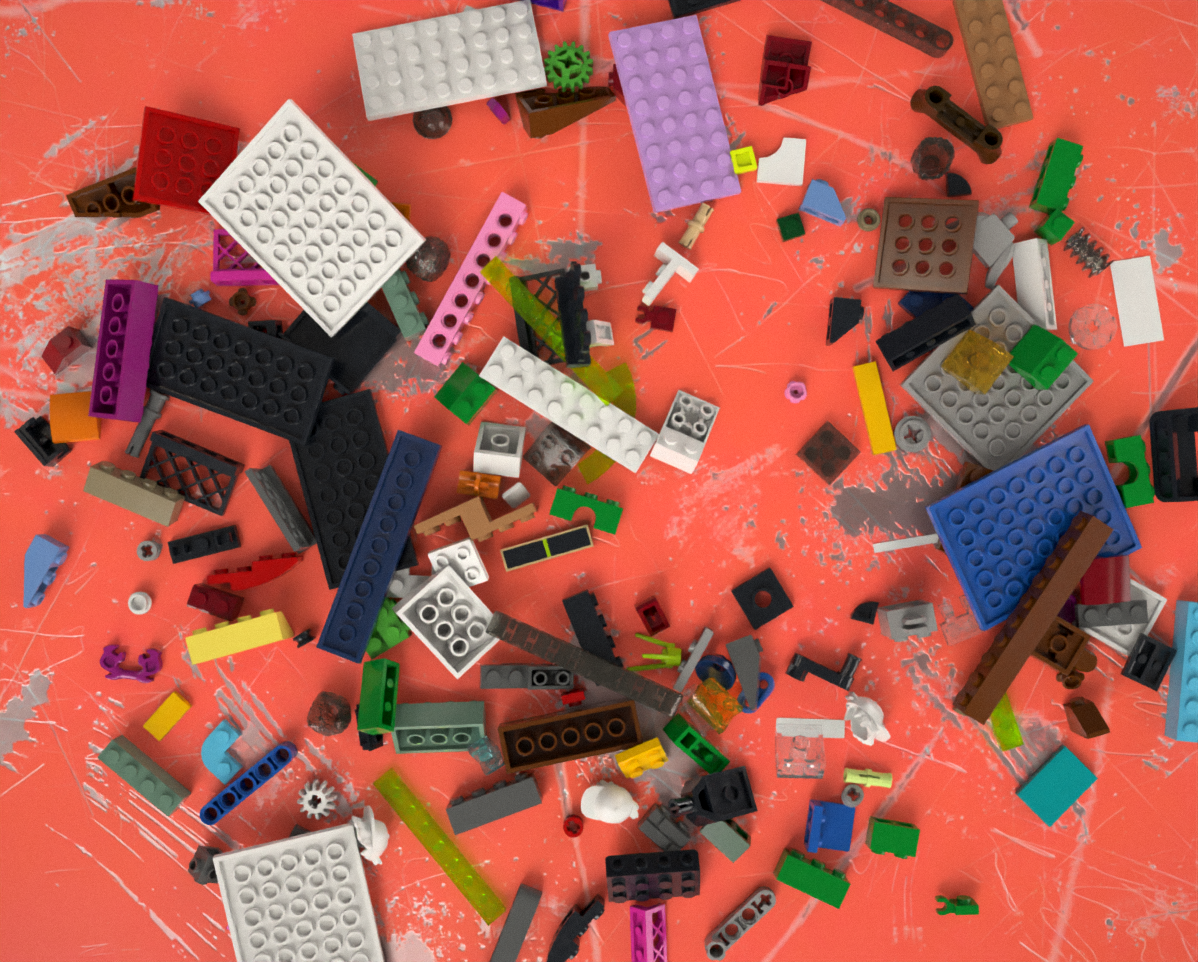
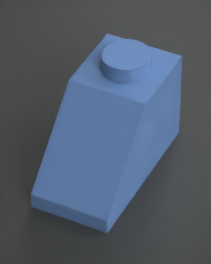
(822, 202)

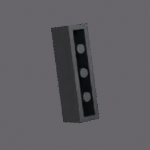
(926, 332)
(590, 626)

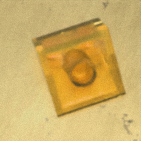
(976, 362)

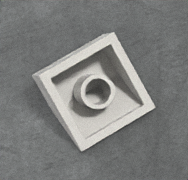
(499, 449)

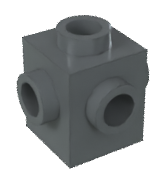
(202, 865)

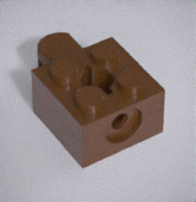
(1064, 648)

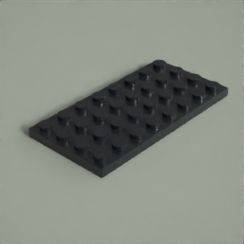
(237, 371)
(340, 478)

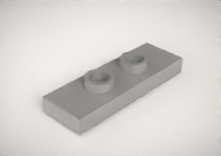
(696, 650)

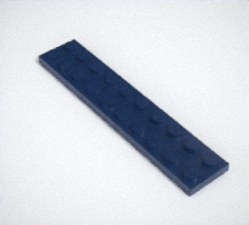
(379, 547)

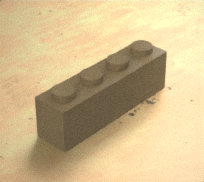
(134, 493)

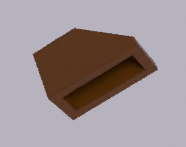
(1085, 718)

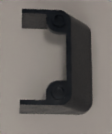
(1174, 454)

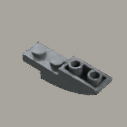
(525, 675)

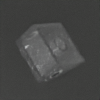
(799, 751)

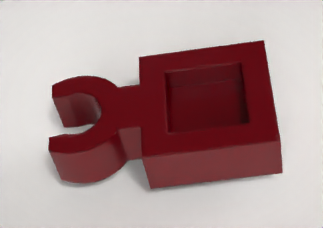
(661, 318)

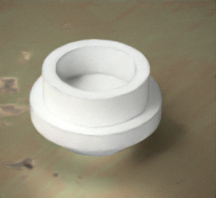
(139, 603)

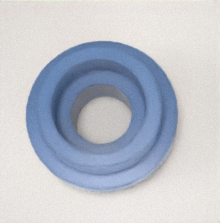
(200, 298)

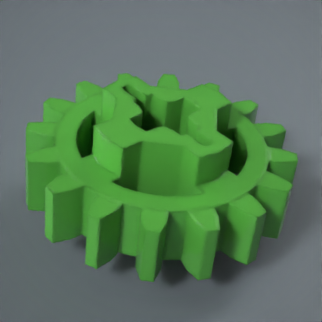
(575, 73)

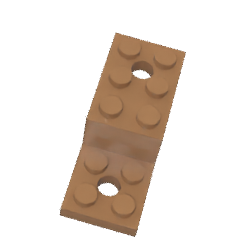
(476, 519)

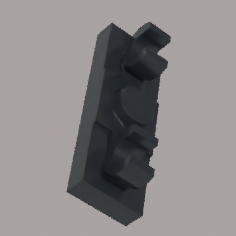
(204, 544)

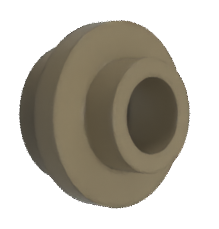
(873, 214)

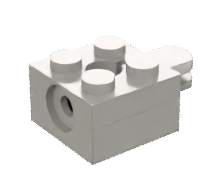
(907, 619)

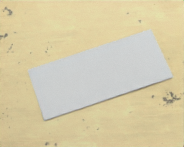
(1137, 301)

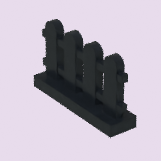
(573, 318)

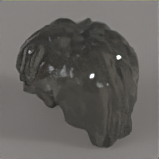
(932, 158)
(430, 259)
(329, 714)

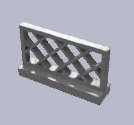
(282, 508)

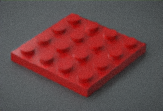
(181, 158)

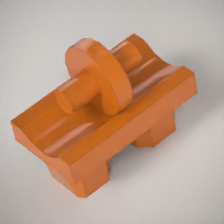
(478, 484)

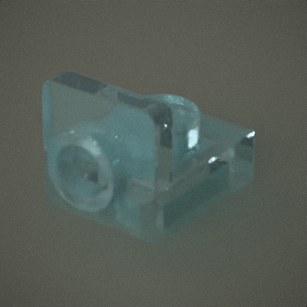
(487, 755)

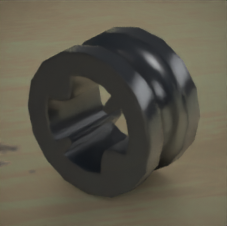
(304, 638)

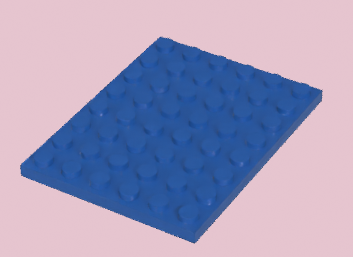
(1013, 519)

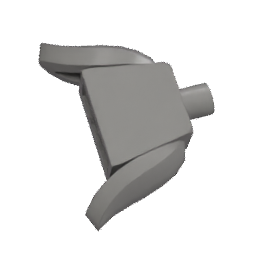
(993, 243)

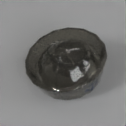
(432, 122)

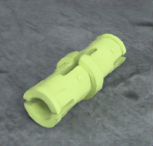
(867, 777)

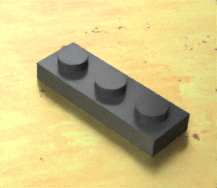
(1111, 614)

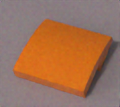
(70, 418)

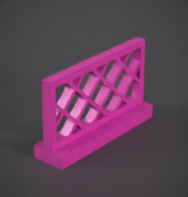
(236, 277)

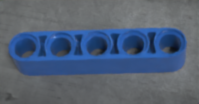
(239, 788)

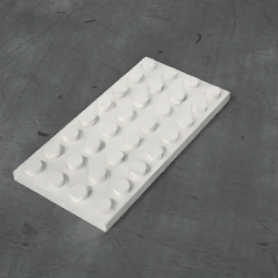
(449, 60)

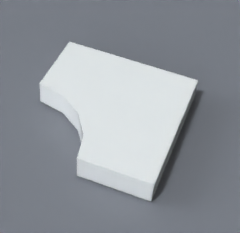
(785, 165)

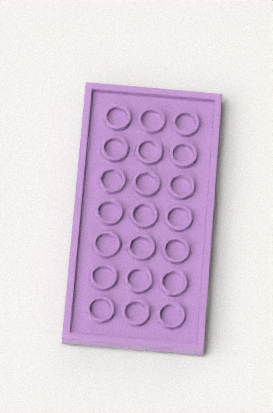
(674, 113)

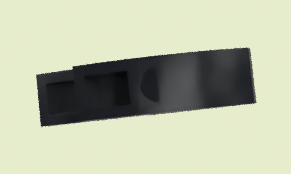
(565, 940)

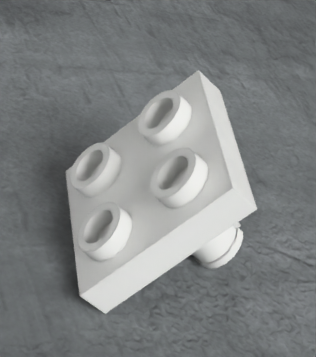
(463, 559)

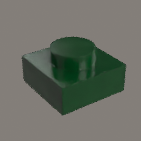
(790, 227)

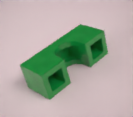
(1137, 488)
(606, 514)

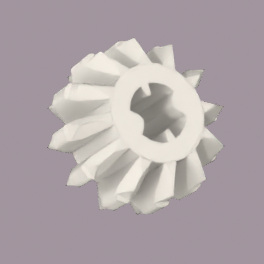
(322, 792)

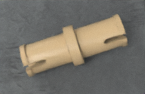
(696, 226)

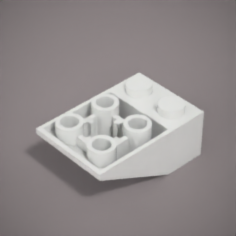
(685, 432)

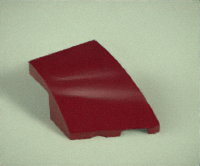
(783, 68)

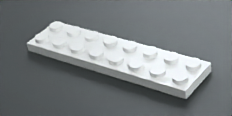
(568, 404)

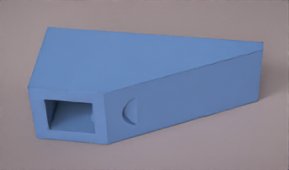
(40, 565)

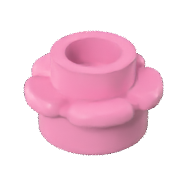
(789, 392)

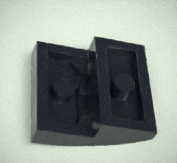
(1148, 662)

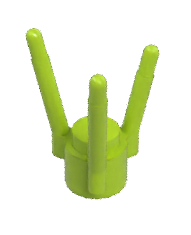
(669, 657)

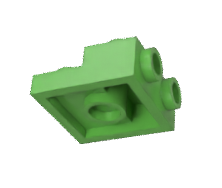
(388, 630)

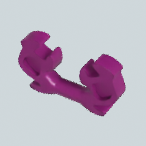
(110, 661)

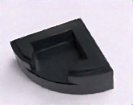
(957, 185)
(865, 612)

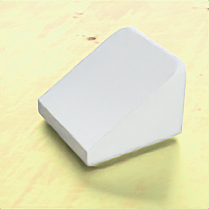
(516, 495)

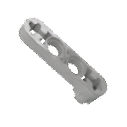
(742, 924)

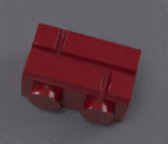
(215, 601)

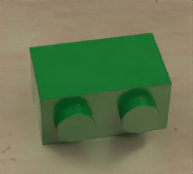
(892, 837)

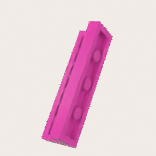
(644, 932)

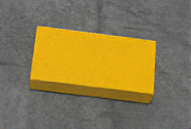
(167, 716)

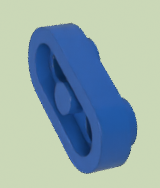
(762, 696)

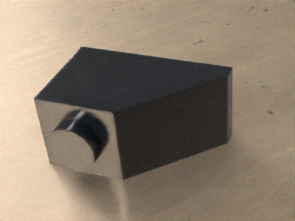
(842, 317)

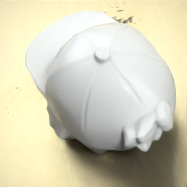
(865, 719)
(608, 803)
(371, 835)

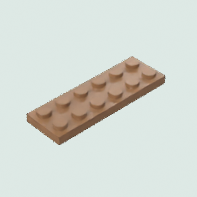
(993, 62)

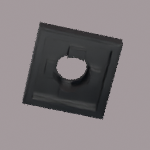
(746, 593)

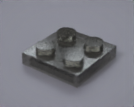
(828, 453)

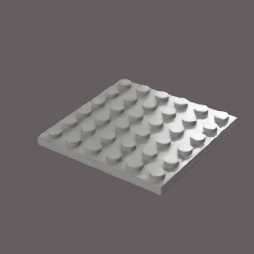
(1012, 413)

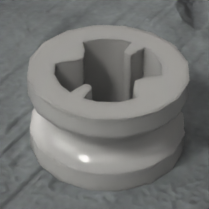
(155, 549)
(857, 791)

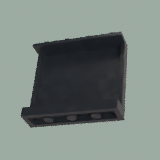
(356, 346)

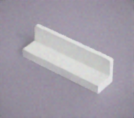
(1035, 281)

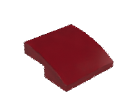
(1106, 581)

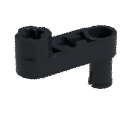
(800, 666)

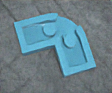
(215, 753)

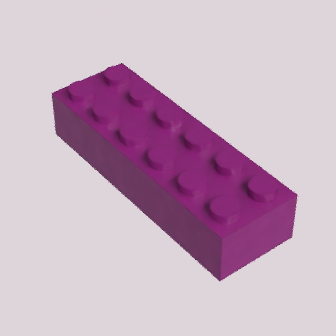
(123, 350)

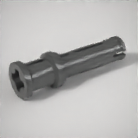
(151, 412)

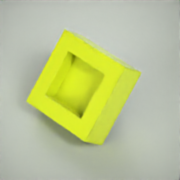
(743, 160)

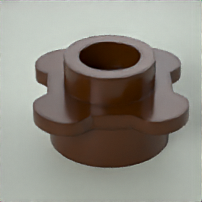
(235, 301)
(1071, 681)

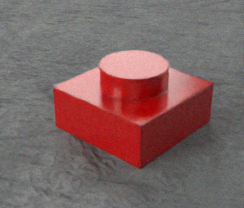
(573, 697)

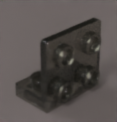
(555, 453)

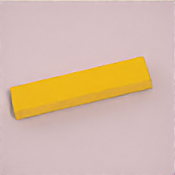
(874, 408)

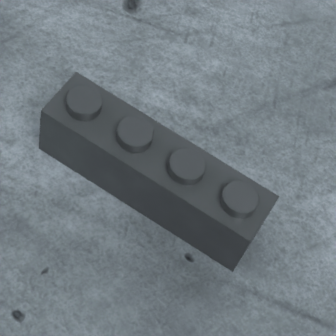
(494, 803)

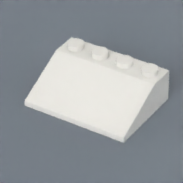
(448, 620)

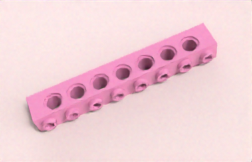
(504, 207)

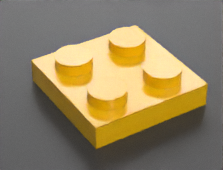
(641, 758)

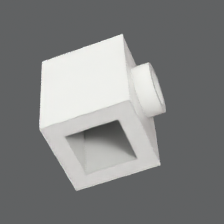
(590, 277)

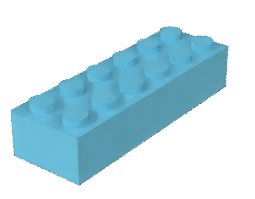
(1183, 680)

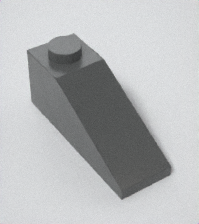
(747, 664)

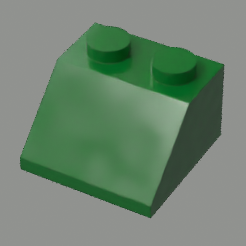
(1041, 357)
(465, 394)

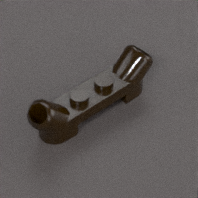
(980, 138)

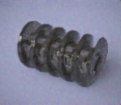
(1086, 252)

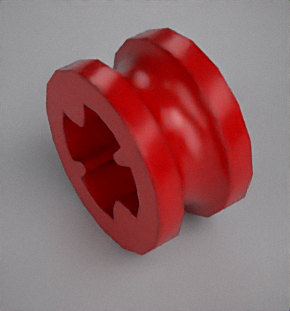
(577, 819)

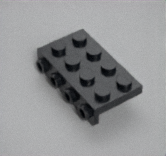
(653, 875)

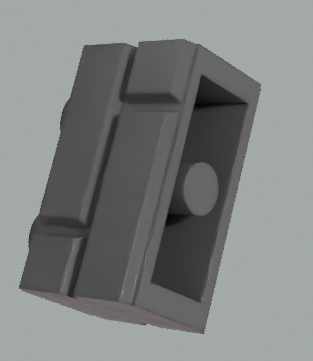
(663, 829)

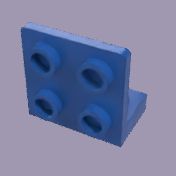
(828, 826)

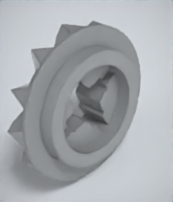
(921, 438)

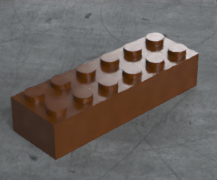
(569, 735)

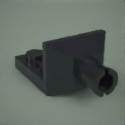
(715, 797)

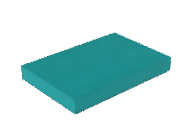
(1056, 785)

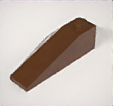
(550, 112)
(110, 199)

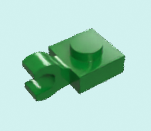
(961, 906)

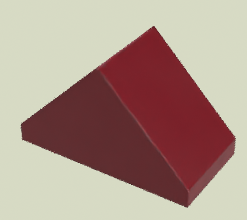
(652, 615)

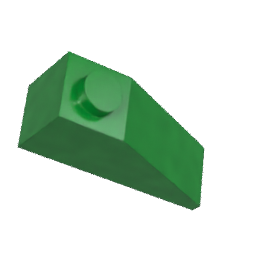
(695, 745)

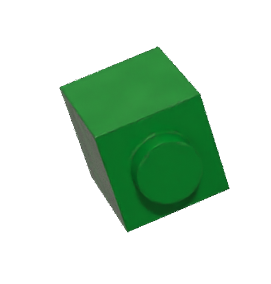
(1054, 226)

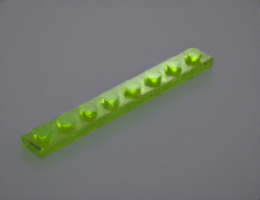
(547, 327)
(439, 846)

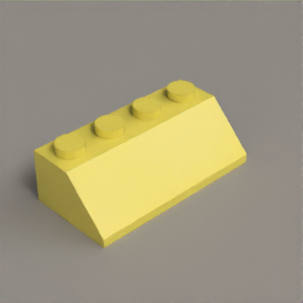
(238, 637)

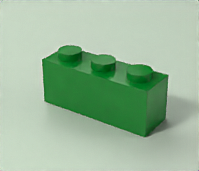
(1056, 176)
(378, 696)
(812, 877)

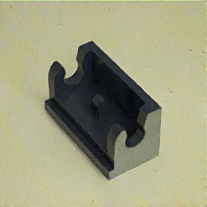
(38, 438)

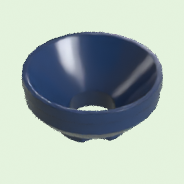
(708, 667)

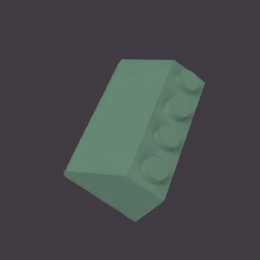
(438, 726)

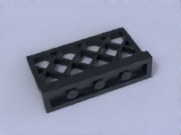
(526, 333)
(200, 455)

